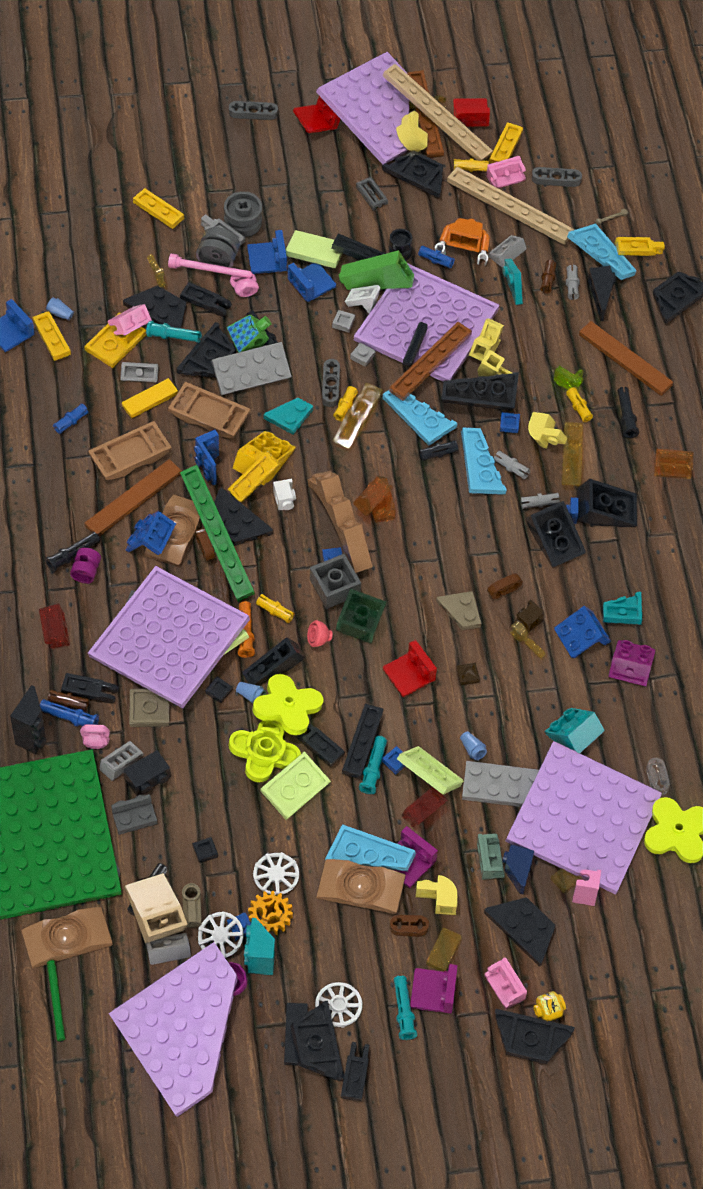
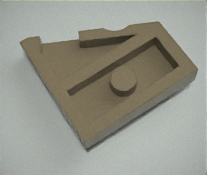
(462, 609)

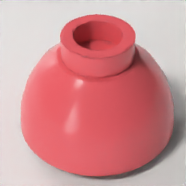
(318, 634)

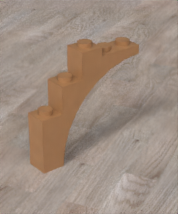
(339, 508)

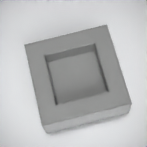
(343, 321)
(362, 354)

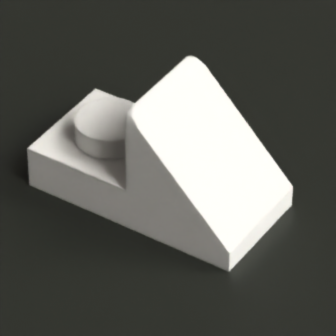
(363, 296)

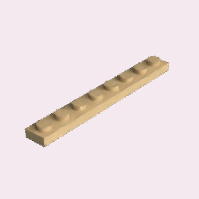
(437, 113)
(509, 205)

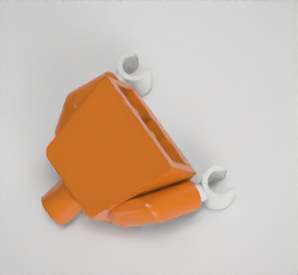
(465, 235)

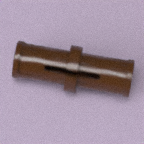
(548, 276)
(68, 700)

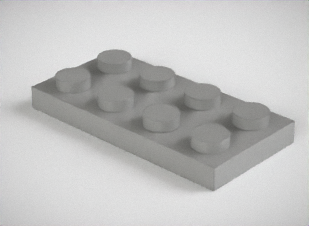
(251, 368)
(497, 783)

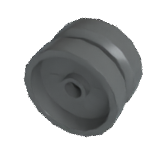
(243, 213)
(218, 247)

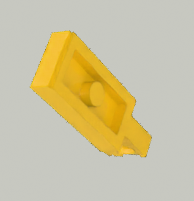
(638, 246)

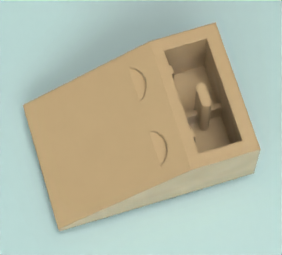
(156, 908)

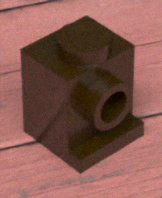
(530, 616)

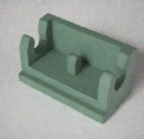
(490, 856)

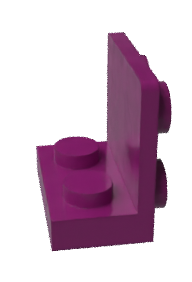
(632, 662)
(425, 856)
(434, 989)

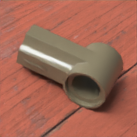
(192, 906)

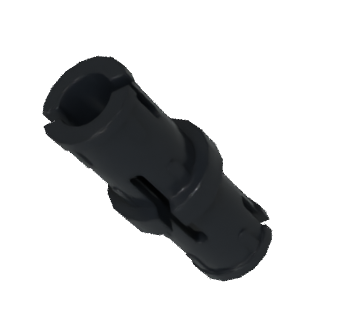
(427, 453)

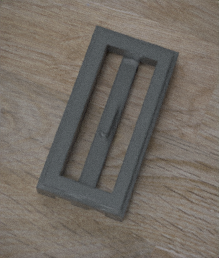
(375, 202)

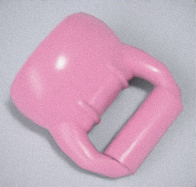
(244, 286)
(95, 736)

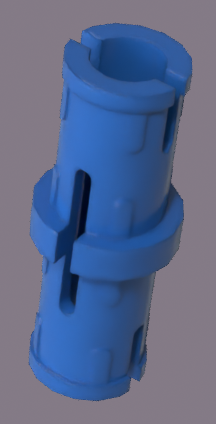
(436, 257)
(70, 418)

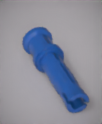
(77, 717)

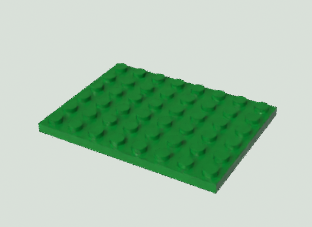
(53, 836)

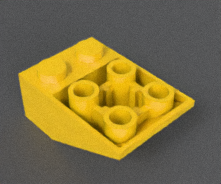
(257, 447)

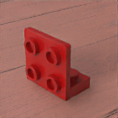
(472, 111)
(317, 117)
(411, 670)

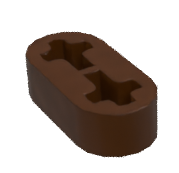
(204, 544)
(504, 586)
(409, 925)

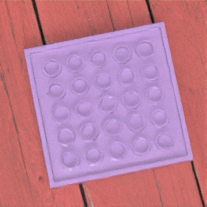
(429, 301)
(169, 636)
(583, 816)

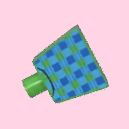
(249, 333)

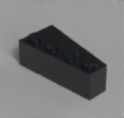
(484, 391)

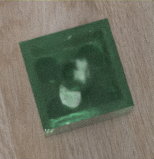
(360, 616)

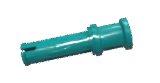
(165, 331)
(371, 772)
(405, 1017)

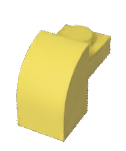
(410, 134)
(487, 340)
(492, 365)
(542, 430)
(443, 891)

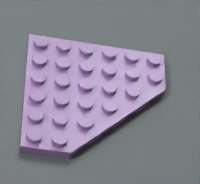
(370, 106)
(181, 1026)

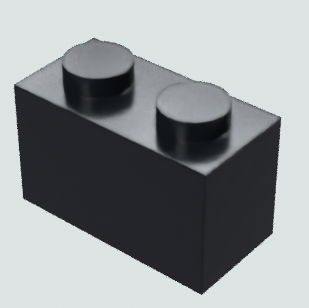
(147, 773)

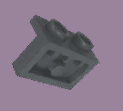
(133, 814)

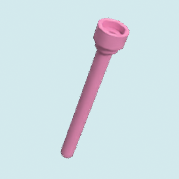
(176, 261)

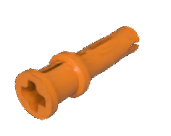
(247, 645)

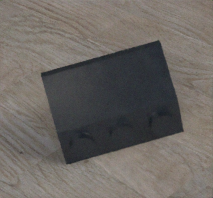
(28, 723)

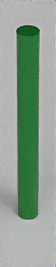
(59, 1027)

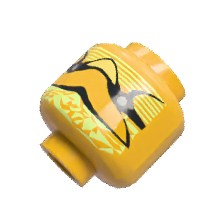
(549, 1006)

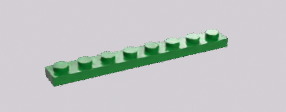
(217, 533)

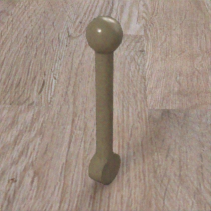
(598, 221)

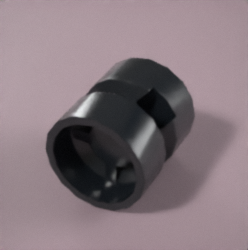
(401, 240)

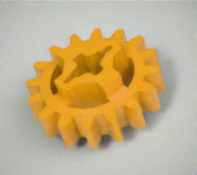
(266, 905)

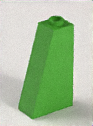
(385, 270)

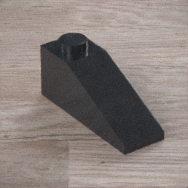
(601, 286)
(276, 661)

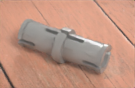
(572, 282)
(511, 464)
(539, 500)

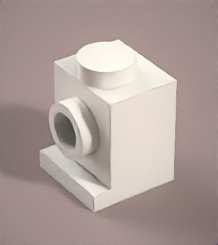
(284, 494)

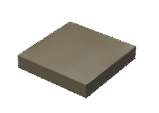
(148, 709)

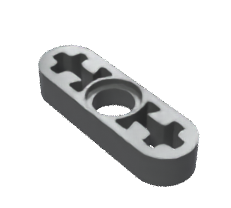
(241, 105)
(569, 181)
(335, 388)

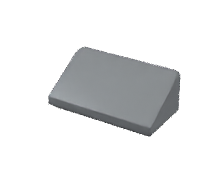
(509, 248)
(139, 372)
(168, 949)

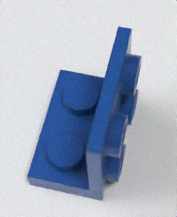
(268, 256)
(310, 281)
(14, 327)
(206, 450)
(152, 533)
(581, 631)

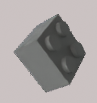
(334, 580)

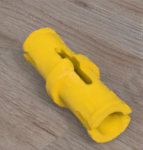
(471, 165)
(345, 403)
(579, 404)
(275, 608)

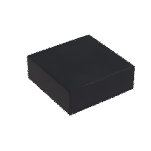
(218, 689)
(205, 850)

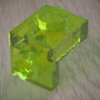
(567, 379)

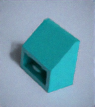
(575, 729)
(259, 949)

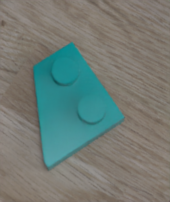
(513, 278)
(289, 415)
(623, 610)

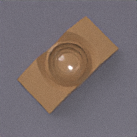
(208, 410)
(130, 451)
(187, 520)
(361, 885)
(66, 936)

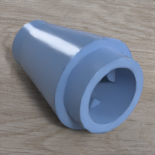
(59, 309)
(250, 691)
(473, 746)

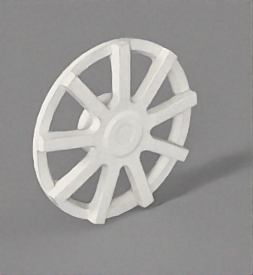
(276, 873)
(221, 934)
(339, 1003)

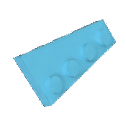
(600, 247)
(420, 417)
(480, 466)
(369, 850)

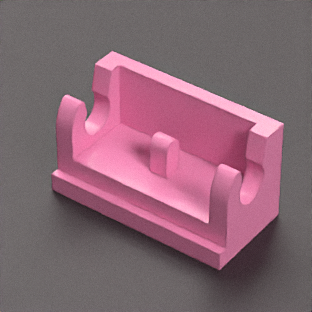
(506, 172)
(130, 319)
(587, 891)
(506, 983)

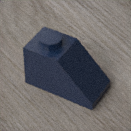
(518, 866)

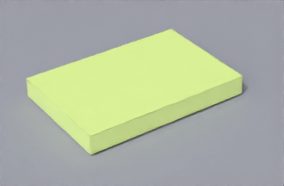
(313, 249)
(430, 770)
(295, 785)

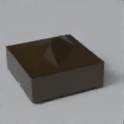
(468, 673)

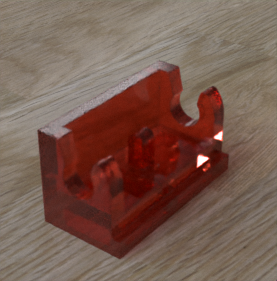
(54, 626)
(424, 806)

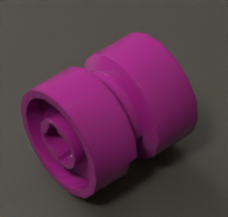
(85, 565)

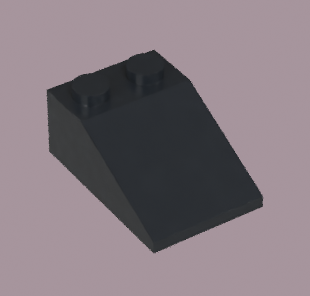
(606, 505)
(556, 534)

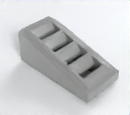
(111, 768)

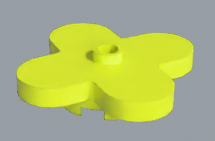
(287, 704)
(263, 750)
(676, 830)

